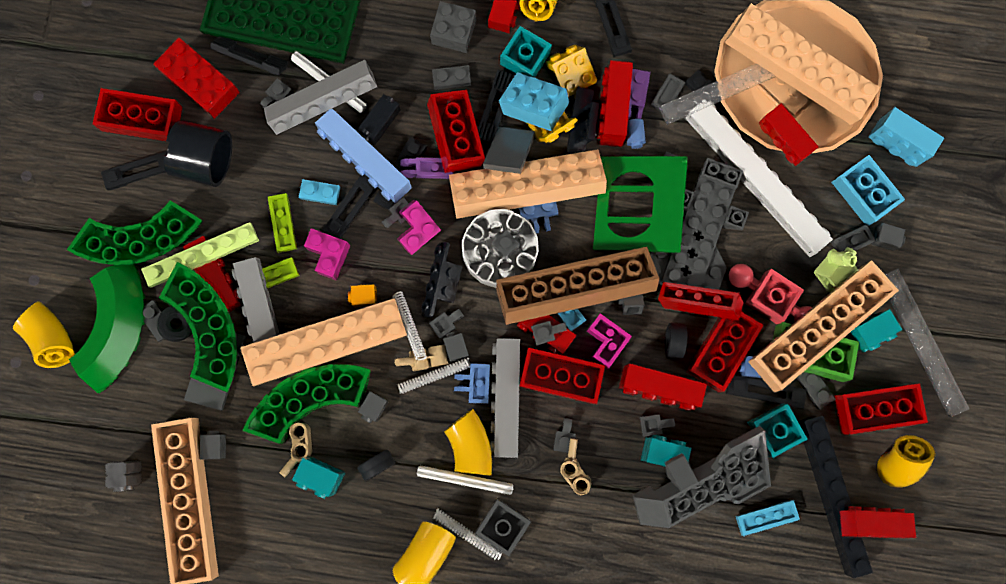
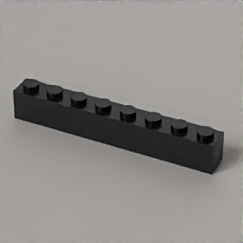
(833, 495)

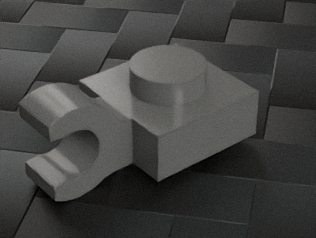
(276, 92)
(395, 216)
(444, 324)
(545, 332)
(653, 425)
(562, 438)

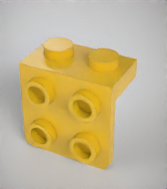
(572, 69)
(563, 124)

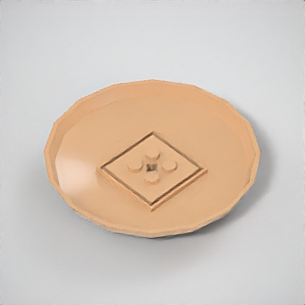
(831, 31)

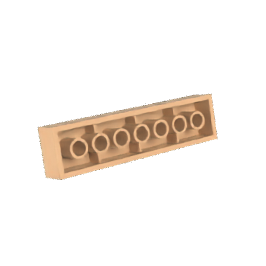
(802, 64)
(539, 183)
(823, 326)
(323, 342)
(184, 502)

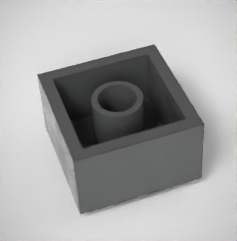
(453, 27)
(503, 527)

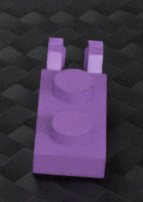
(638, 91)
(424, 168)

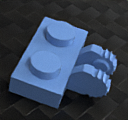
(539, 211)
(479, 383)

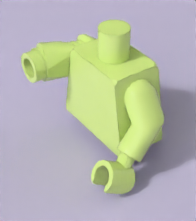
(836, 268)

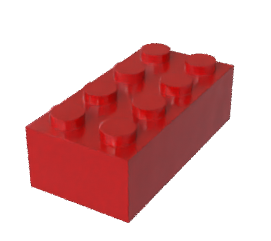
(196, 77)
(615, 103)
(136, 114)
(455, 131)
(724, 351)
(562, 376)
(662, 386)
(881, 409)

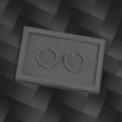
(509, 150)

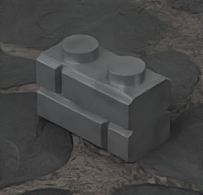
(123, 475)

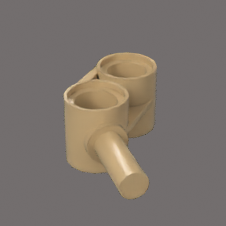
(435, 357)
(297, 441)
(579, 474)

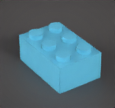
(534, 101)
(906, 137)
(868, 191)

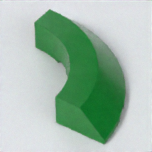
(137, 241)
(209, 324)
(115, 327)
(304, 394)

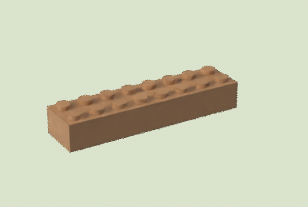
(576, 285)

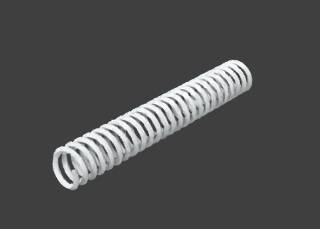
(408, 327)
(455, 368)
(469, 535)

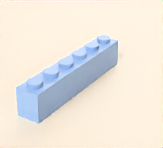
(363, 156)

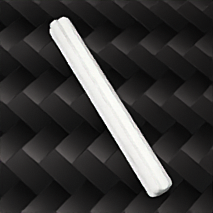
(319, 75)
(463, 479)

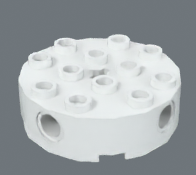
(484, 261)

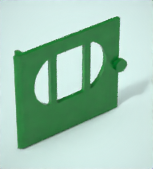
(666, 223)

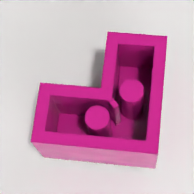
(421, 228)
(332, 252)
(612, 339)

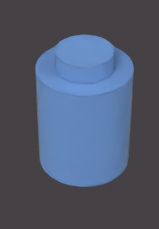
(635, 133)

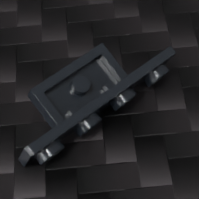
(587, 114)
(442, 282)

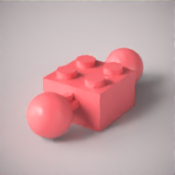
(771, 295)

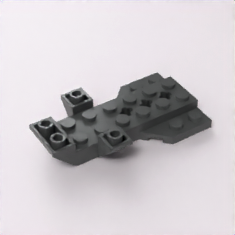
(706, 214)
(733, 475)

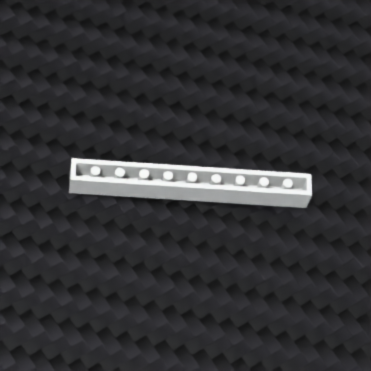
(760, 180)

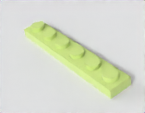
(201, 253)

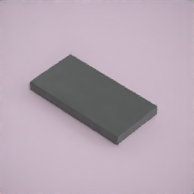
(208, 395)

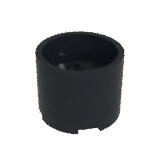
(198, 153)

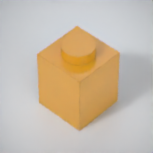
(363, 295)

